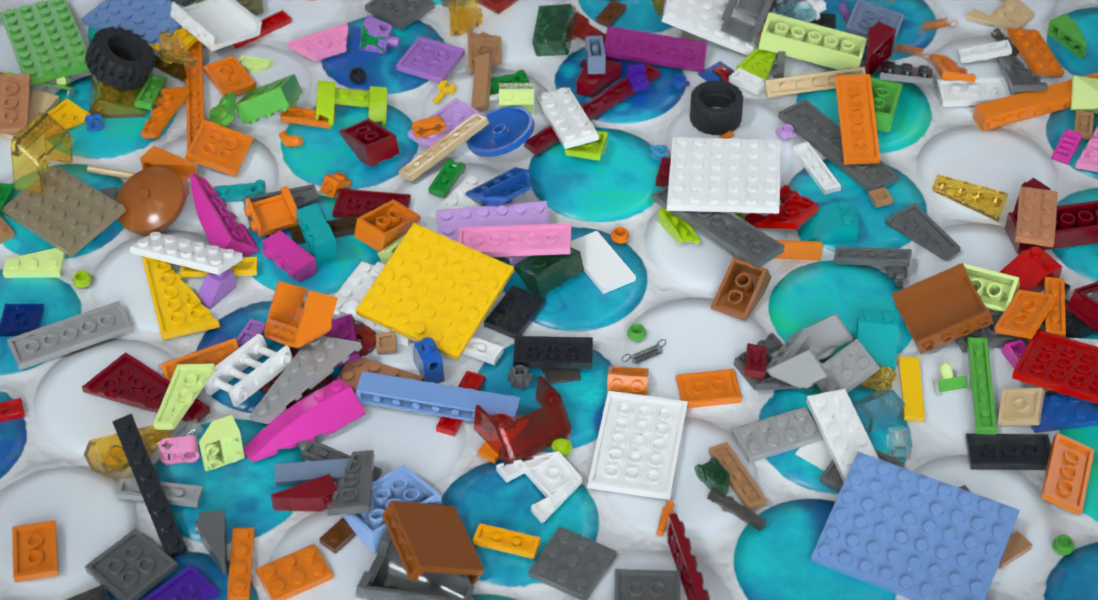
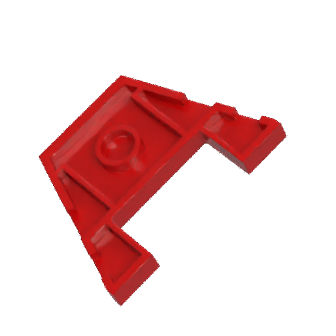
(792, 212)

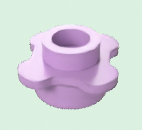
(785, 132)

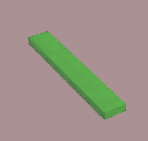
(981, 386)

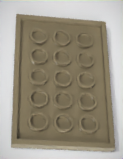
(66, 211)

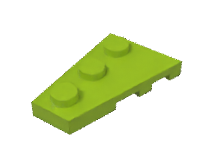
(758, 63)

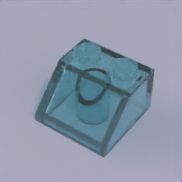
(879, 409)

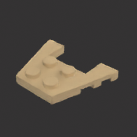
(1010, 14)

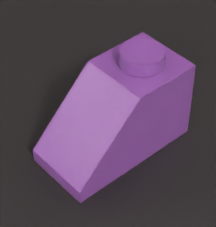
(216, 288)

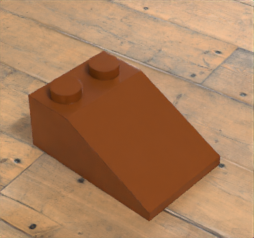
(741, 289)

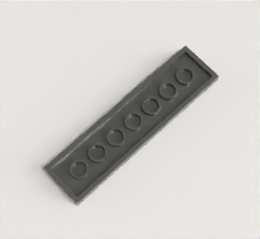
(826, 138)
(729, 232)

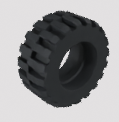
(120, 58)

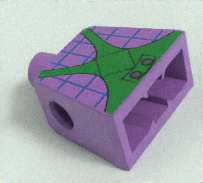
(377, 36)

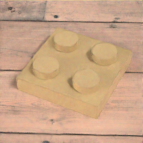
(1021, 406)

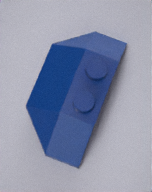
(501, 188)

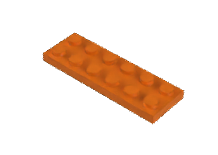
(857, 119)

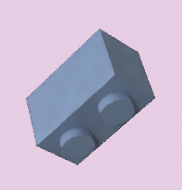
(595, 54)

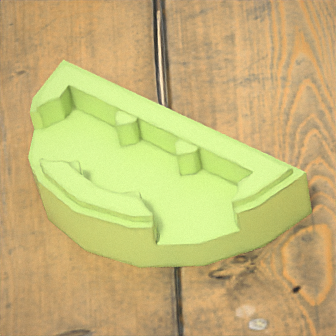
(255, 64)

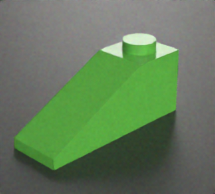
(1068, 34)

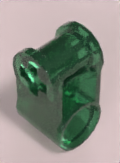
(713, 475)

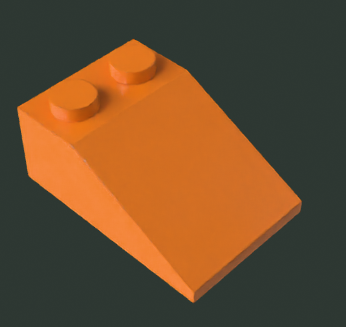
(385, 224)

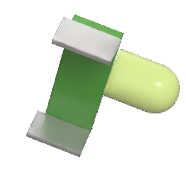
(61, 83)
(950, 382)

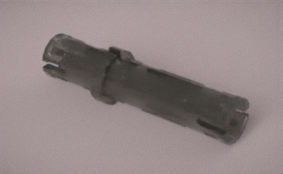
(729, 505)

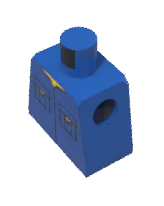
(427, 353)

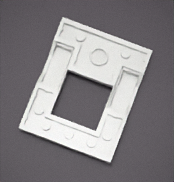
(354, 291)

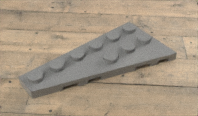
(304, 372)

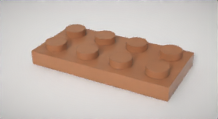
(14, 102)
(1036, 216)
(352, 371)

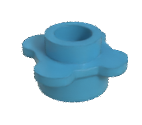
(658, 152)

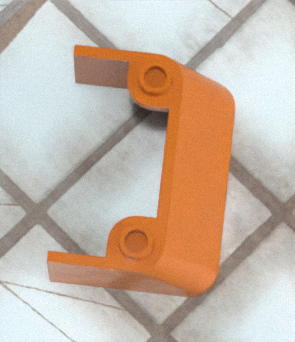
(295, 324)

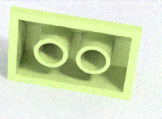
(993, 287)

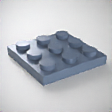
(868, 14)

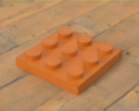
(219, 148)

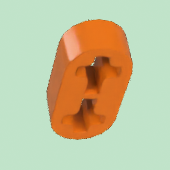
(428, 126)

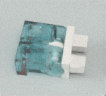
(801, 9)

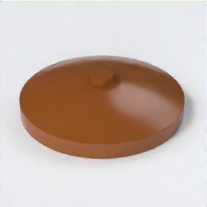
(151, 200)

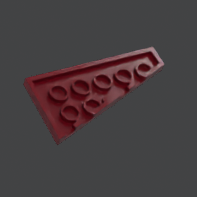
(138, 386)

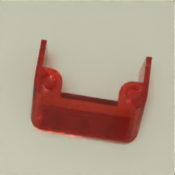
(529, 433)

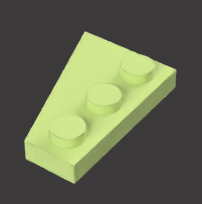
(34, 265)

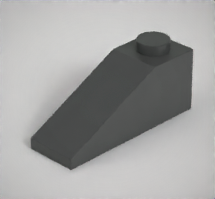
(213, 535)

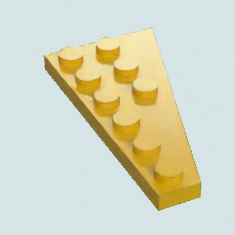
(175, 304)

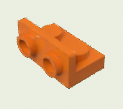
(628, 380)

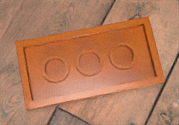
(1035, 52)
(1067, 474)

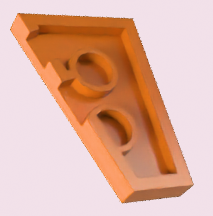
(949, 70)

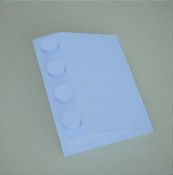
(395, 486)

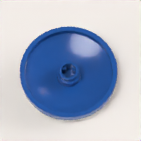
(506, 131)

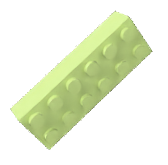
(812, 42)

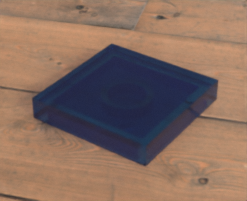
(20, 318)

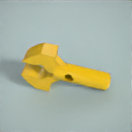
(442, 87)

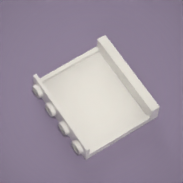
(217, 22)

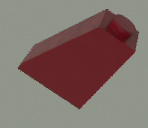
(593, 84)

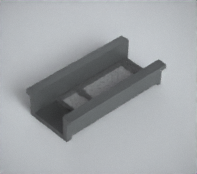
(745, 18)

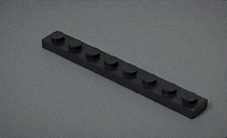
(149, 486)

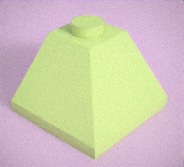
(1084, 94)

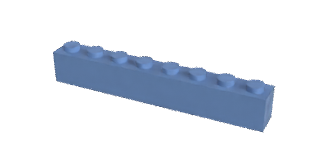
(432, 397)

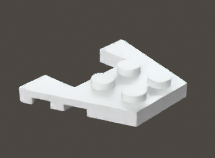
(550, 474)

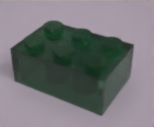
(553, 30)

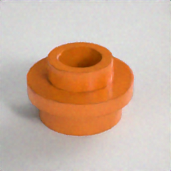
(620, 235)

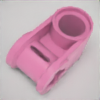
(180, 449)

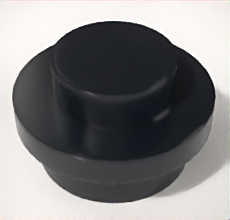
(357, 75)

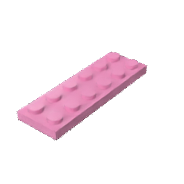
(518, 239)

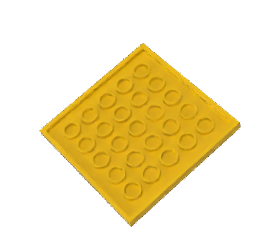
(435, 290)

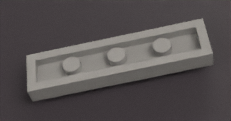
(175, 493)

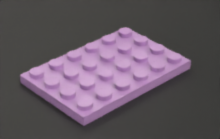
(508, 214)

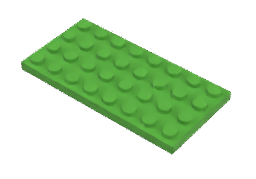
(45, 40)

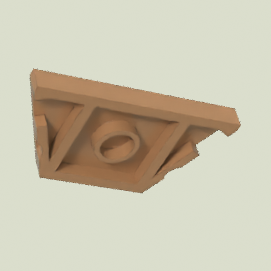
(481, 44)

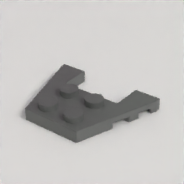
(769, 382)

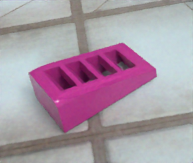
(1067, 145)
(1009, 349)

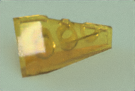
(107, 455)

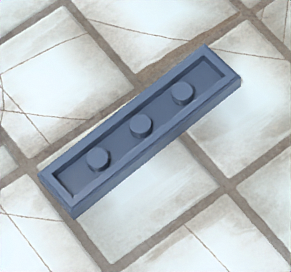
(305, 471)

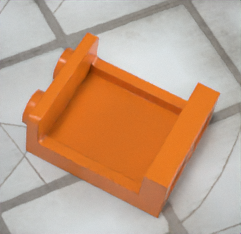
(272, 213)

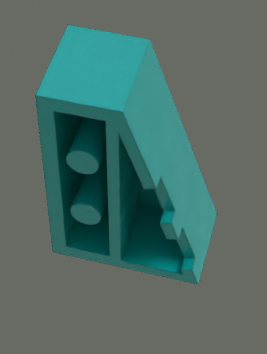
(317, 233)

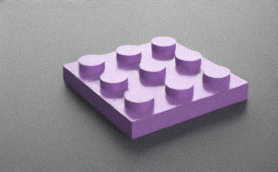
(430, 59)

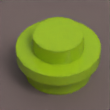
(81, 279)
(563, 446)

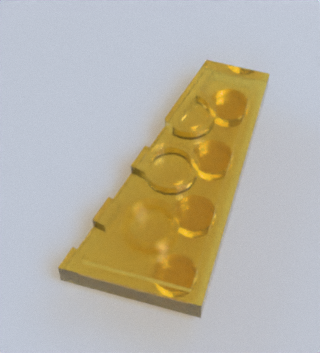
(976, 197)

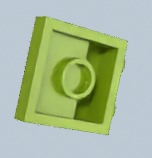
(591, 150)

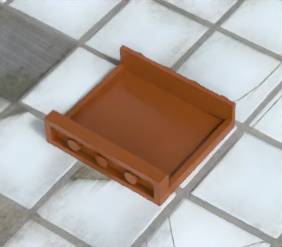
(941, 308)
(431, 540)

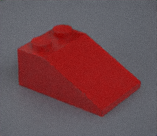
(1032, 268)

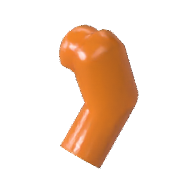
(290, 141)

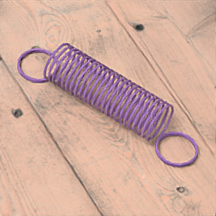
(844, 12)

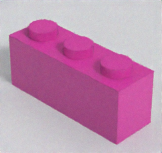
(289, 256)

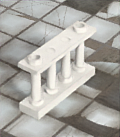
(240, 360)

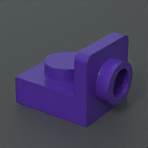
(637, 77)

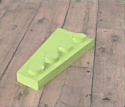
(182, 391)

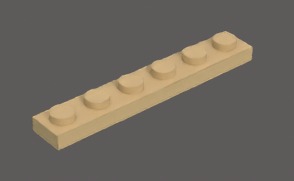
(807, 82)
(443, 147)

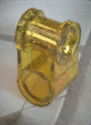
(879, 378)

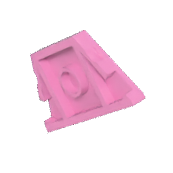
(321, 44)

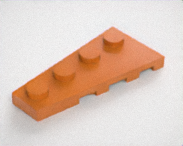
(166, 107)

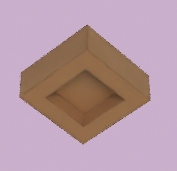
(880, 197)
(386, 343)

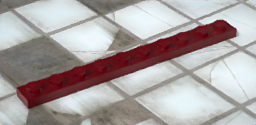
(592, 109)

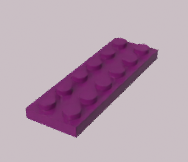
(655, 49)

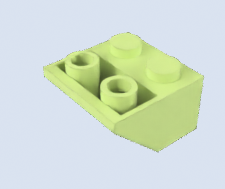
(221, 444)

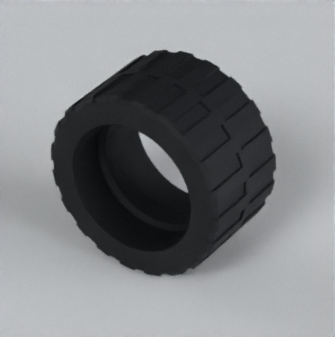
(716, 120)

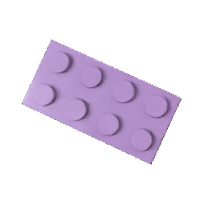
(453, 115)

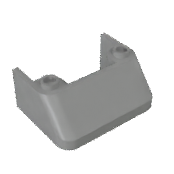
(800, 355)

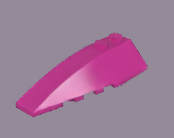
(218, 221)
(316, 414)

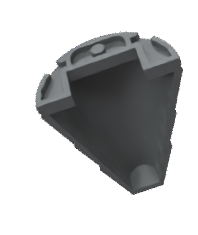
(390, 581)

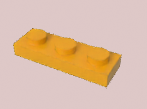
(506, 541)

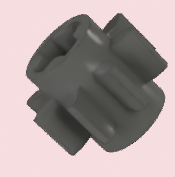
(519, 377)

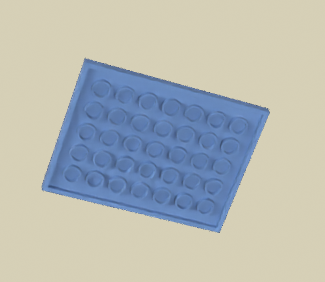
(914, 533)

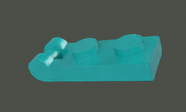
(237, 192)

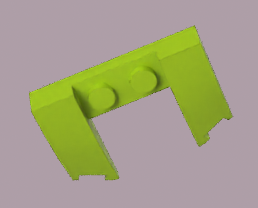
(328, 95)
(678, 228)

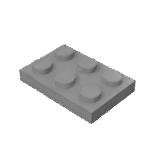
(847, 368)

